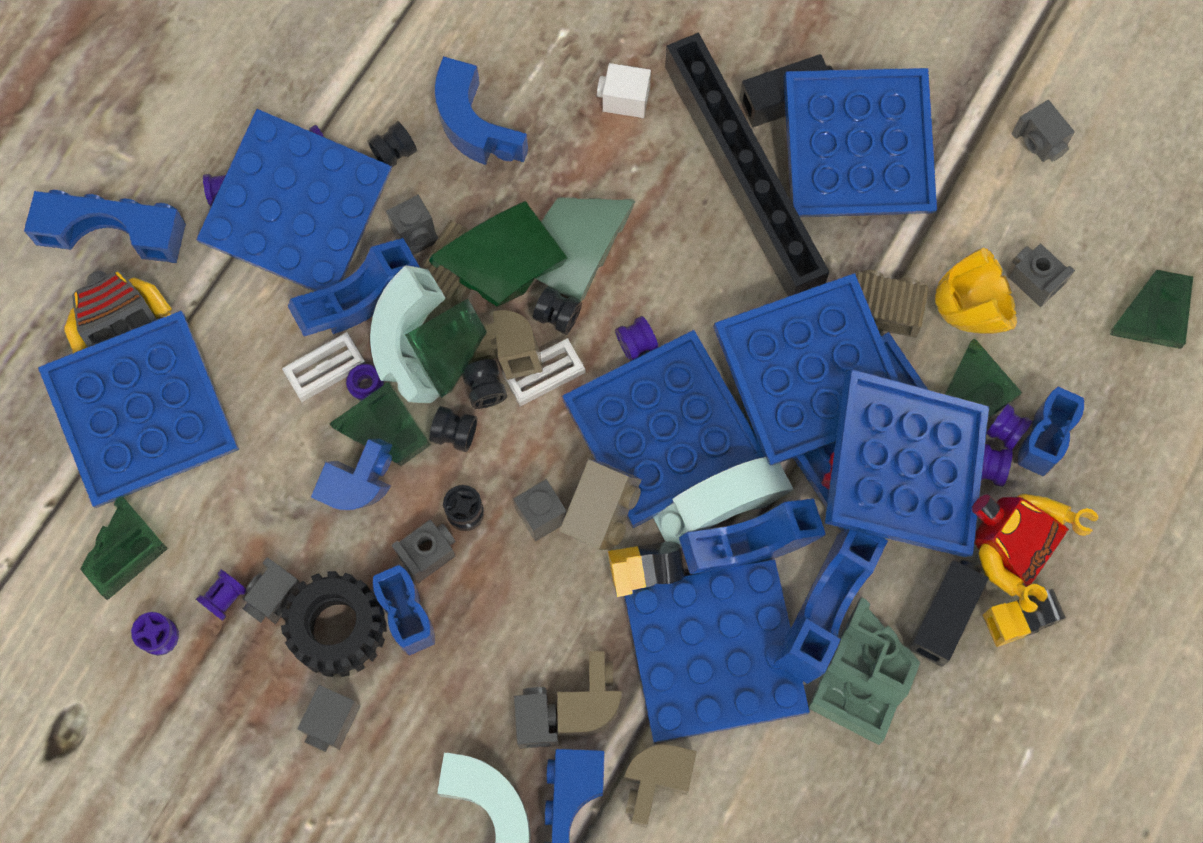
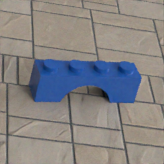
(63, 219)
(817, 625)
(576, 781)

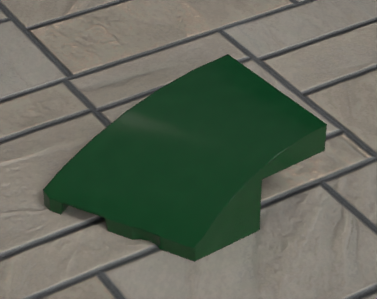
(502, 255)

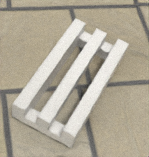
(328, 379)
(553, 382)

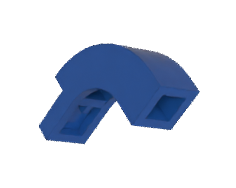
(471, 135)
(354, 297)
(755, 540)

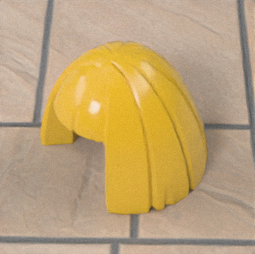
(976, 295)

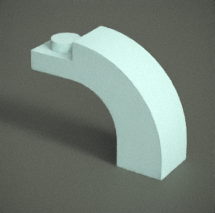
(400, 309)
(723, 496)
(482, 784)

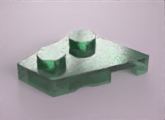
(1158, 311)
(448, 344)
(982, 381)
(384, 418)
(121, 550)

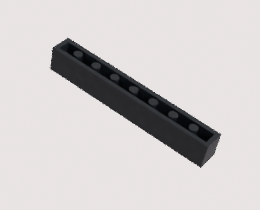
(745, 166)

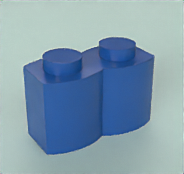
(1051, 431)
(406, 616)

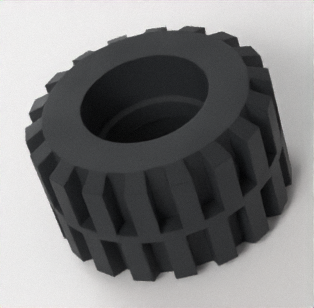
(307, 607)

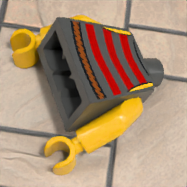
(111, 307)

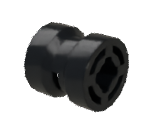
(392, 144)
(557, 310)
(483, 383)
(453, 429)
(459, 501)

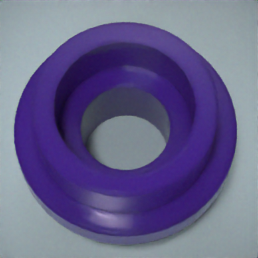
(359, 373)

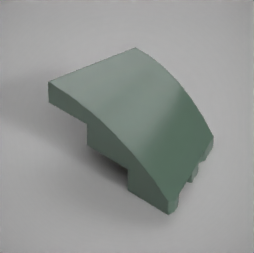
(585, 234)
(865, 676)

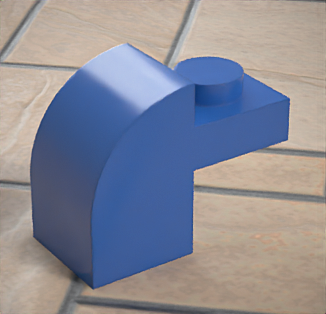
(359, 487)

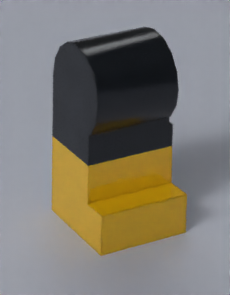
(645, 566)
(1011, 622)

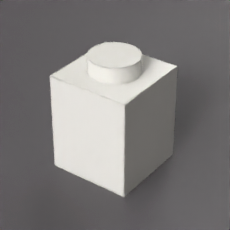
(625, 90)

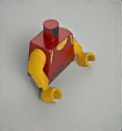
(1020, 538)

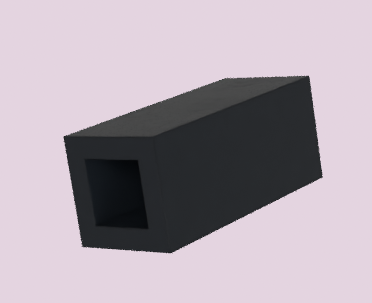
(764, 94)
(948, 612)

